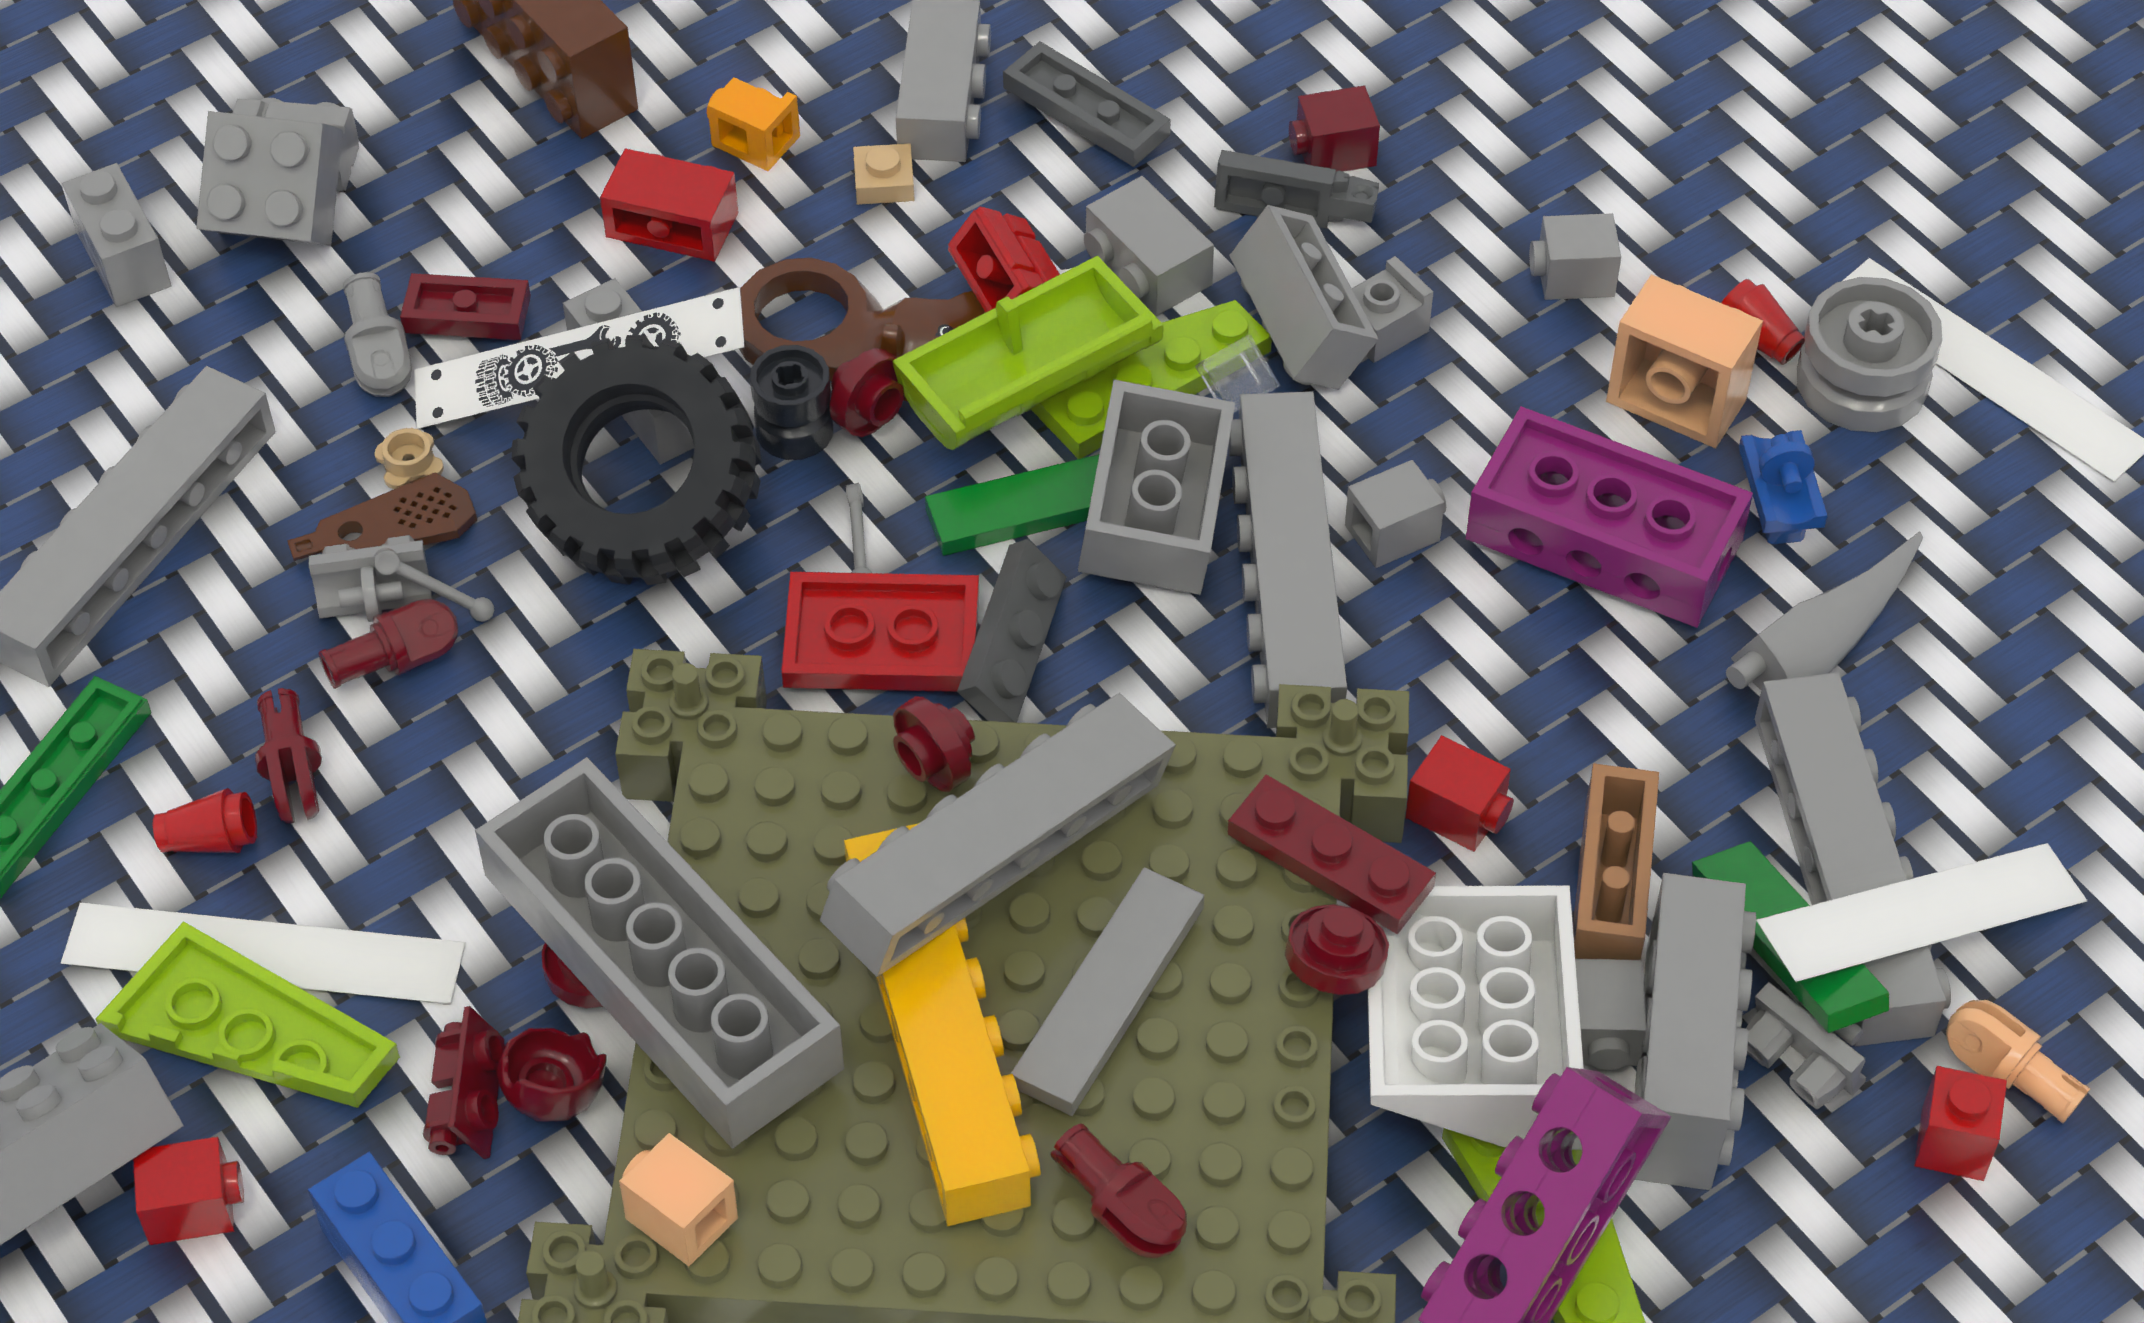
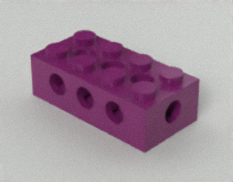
(1608, 516)
(1578, 1203)

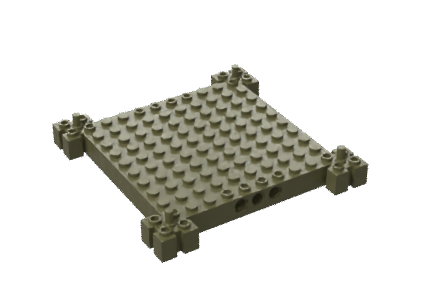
(1207, 1088)

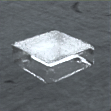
(1237, 371)

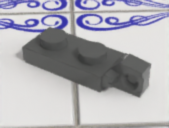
(1252, 182)

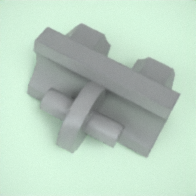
(350, 583)
(1829, 1060)

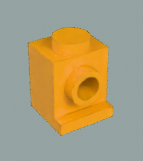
(753, 123)

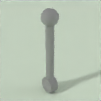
(856, 502)
(388, 562)

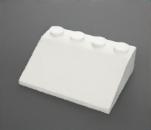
(1476, 1009)

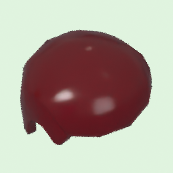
(550, 1073)

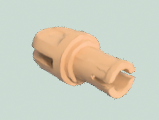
(2007, 1049)

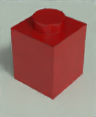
(1459, 794)
(1960, 1123)
(186, 1190)

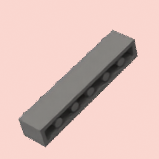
(129, 523)
(1288, 547)
(1845, 832)
(994, 833)

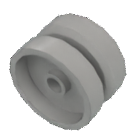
(1868, 354)

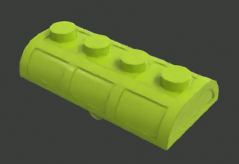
(1025, 352)

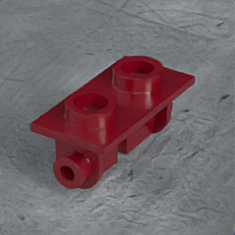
(467, 1061)

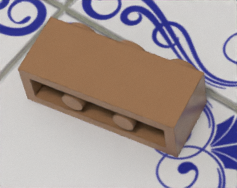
(1615, 863)

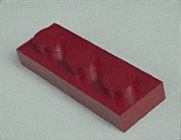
(1331, 853)

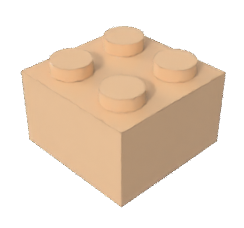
(1683, 360)

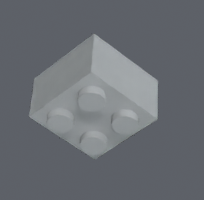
(269, 178)

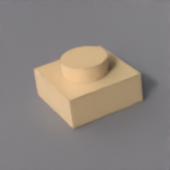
(883, 174)

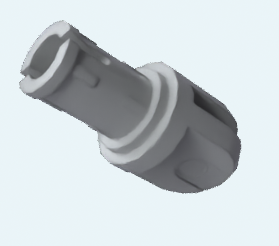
(375, 339)

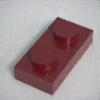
(465, 306)

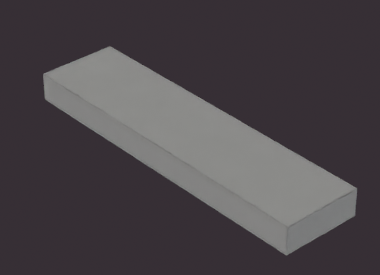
(1107, 991)

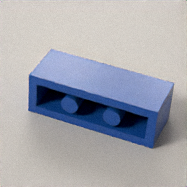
(391, 1248)

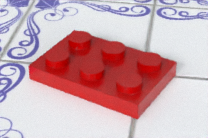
(879, 630)

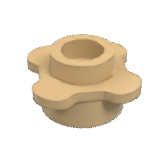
(407, 457)

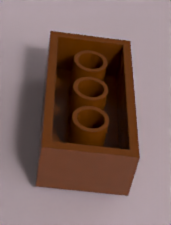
(565, 51)

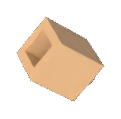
(678, 1198)

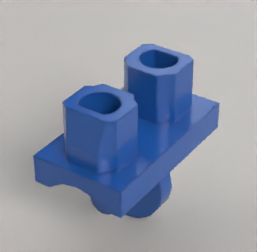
(1783, 485)

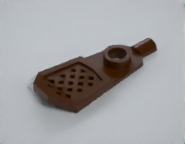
(395, 516)

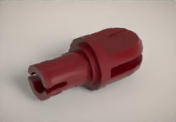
(395, 641)
(287, 754)
(1124, 1196)

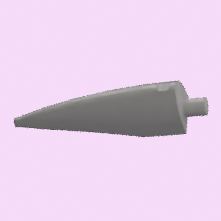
(1822, 629)

